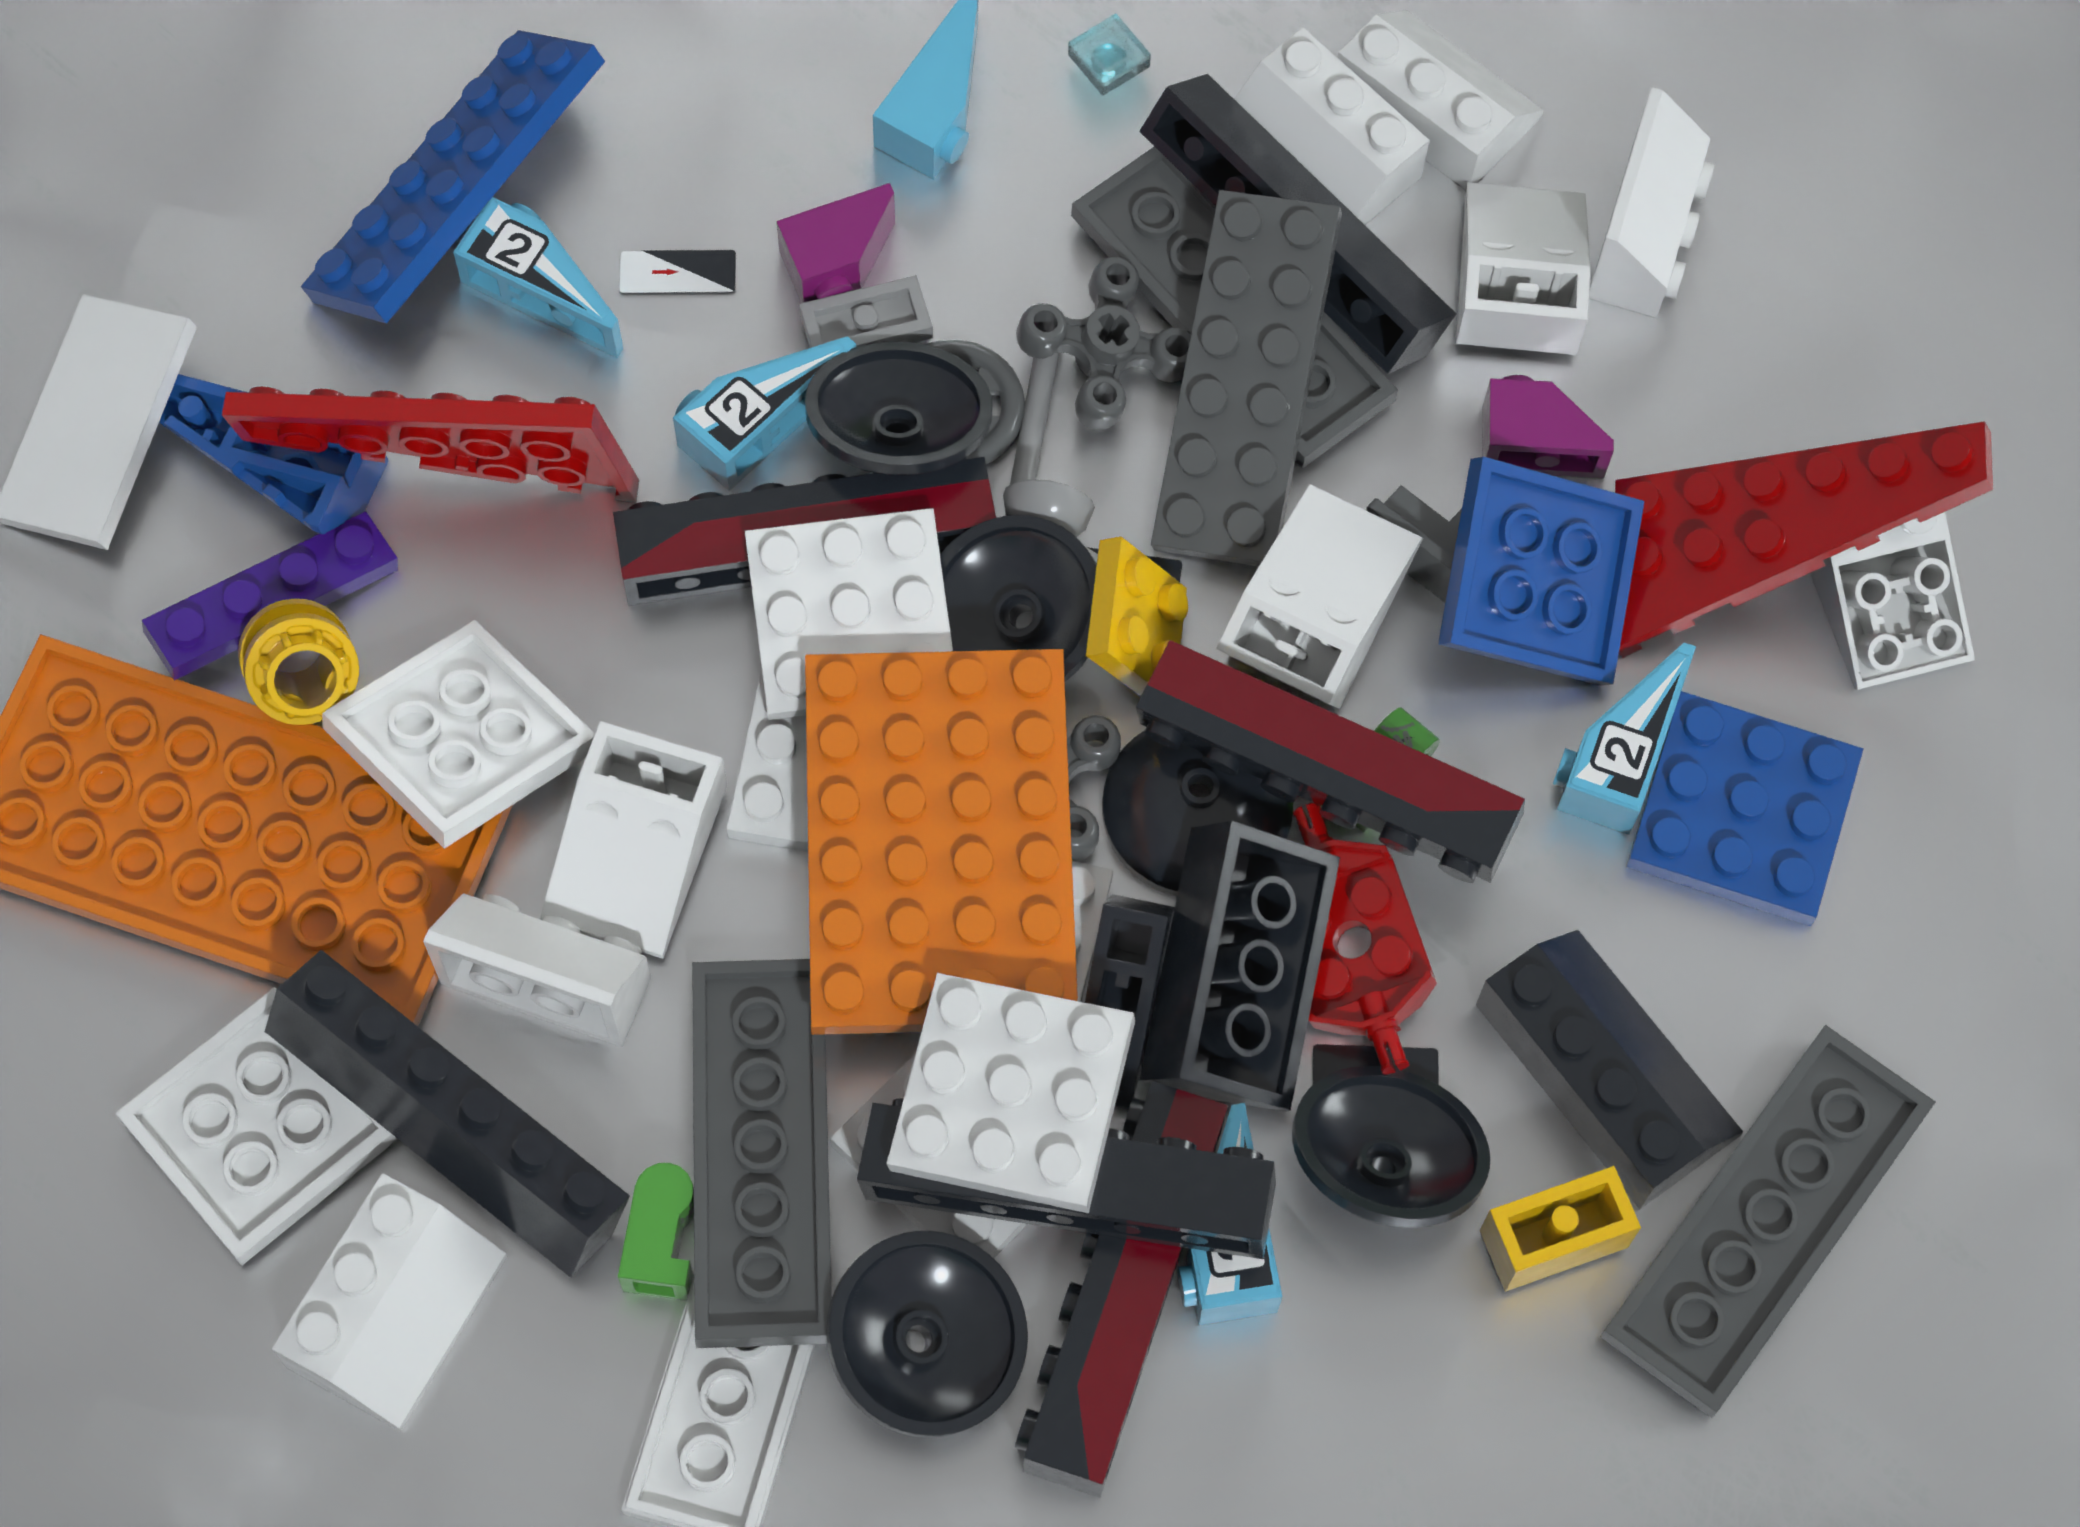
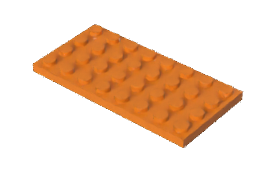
(217, 828)

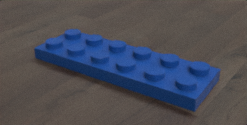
(452, 175)

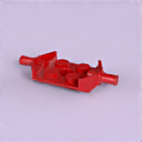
(1394, 975)

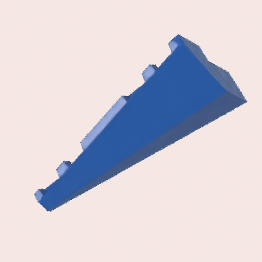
(310, 486)

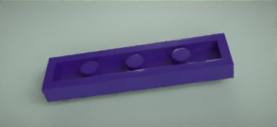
(314, 570)

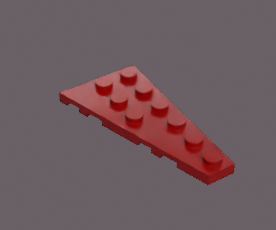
(473, 438)
(1770, 519)

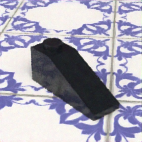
(1128, 972)

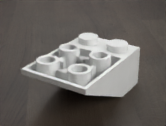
(1524, 269)
(1320, 595)
(1897, 604)
(634, 837)

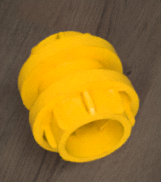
(291, 628)

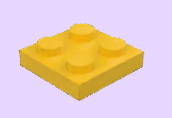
(1133, 613)

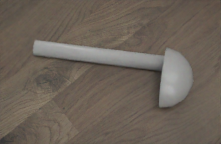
(1042, 497)

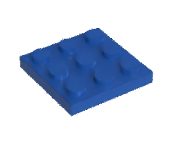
(1541, 571)
(1745, 808)

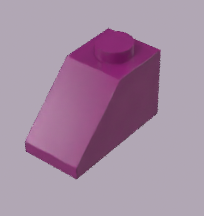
(836, 243)
(1542, 430)

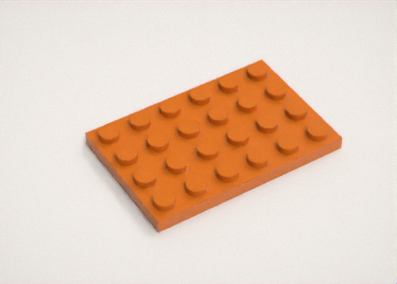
(935, 831)

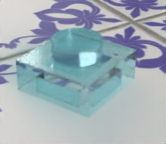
(1109, 54)

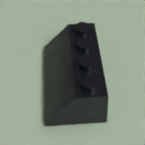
(1240, 966)
(1606, 1065)

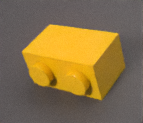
(1559, 1228)

